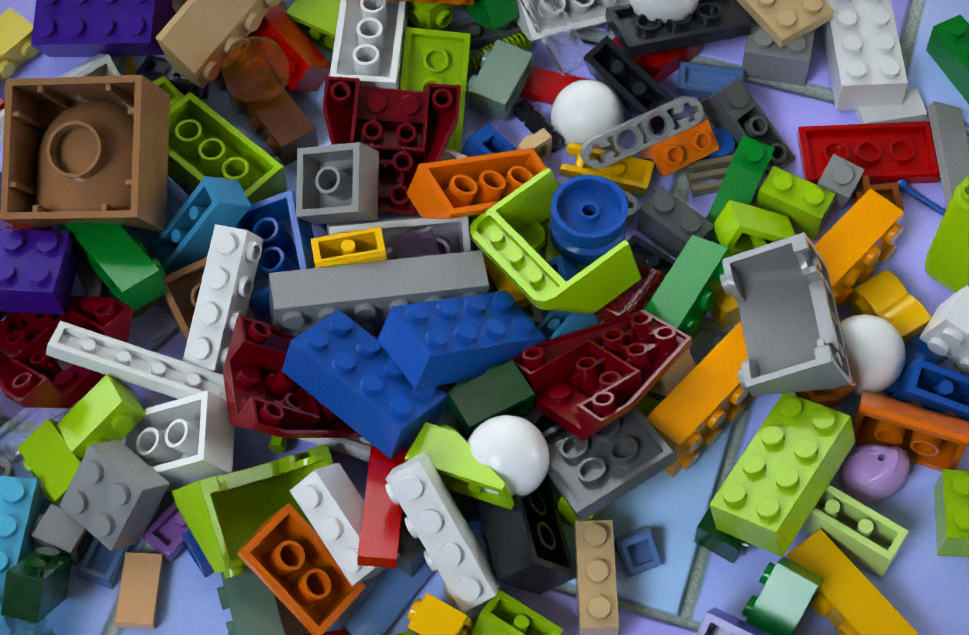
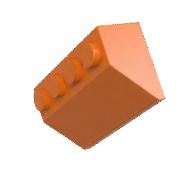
(470, 183)

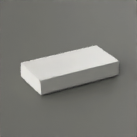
(910, 111)

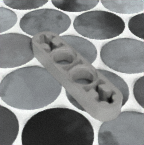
(641, 131)

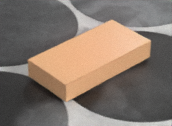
(139, 590)

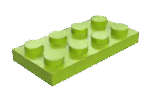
(437, 59)

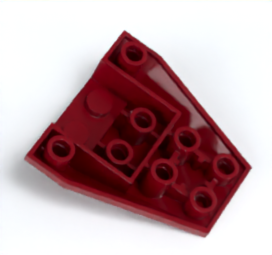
(399, 124)
(601, 370)
(44, 381)
(264, 396)

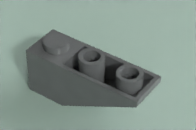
(740, 115)

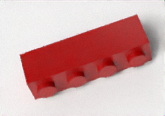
(306, 62)

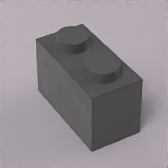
(671, 222)

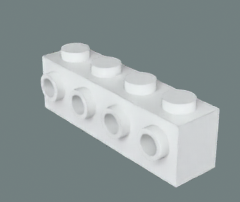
(222, 295)
(443, 532)

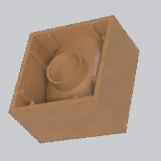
(85, 152)

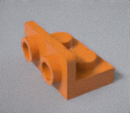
(682, 148)

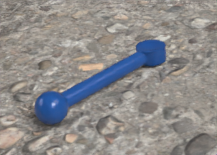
(903, 187)

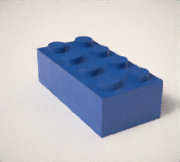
(456, 337)
(361, 383)

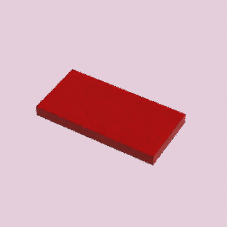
(881, 149)

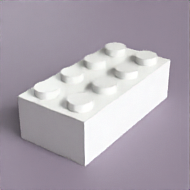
(864, 54)

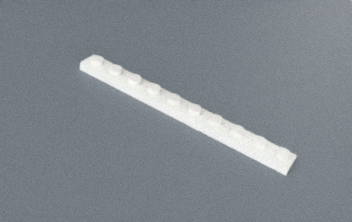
(158, 373)

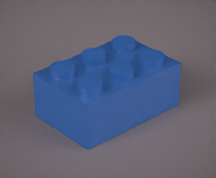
(284, 244)

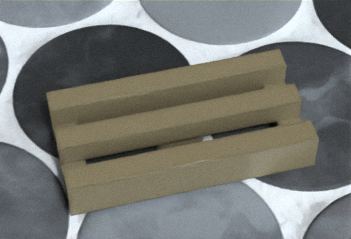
(706, 170)

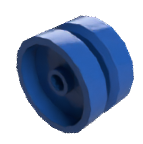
(587, 218)

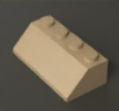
(204, 33)

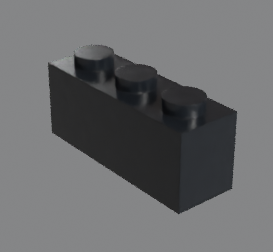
(630, 81)

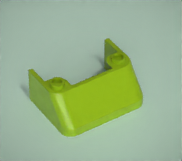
(513, 235)

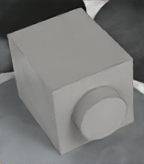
(840, 178)
(61, 532)

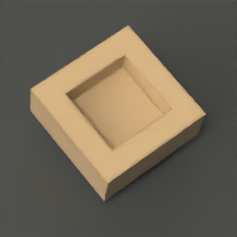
(540, 142)

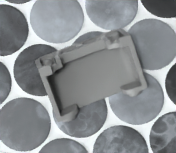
(787, 318)

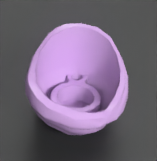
(874, 472)

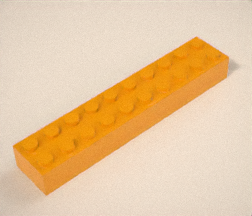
(712, 390)

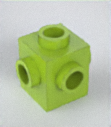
(431, 15)

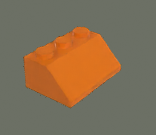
(927, 435)
(299, 570)

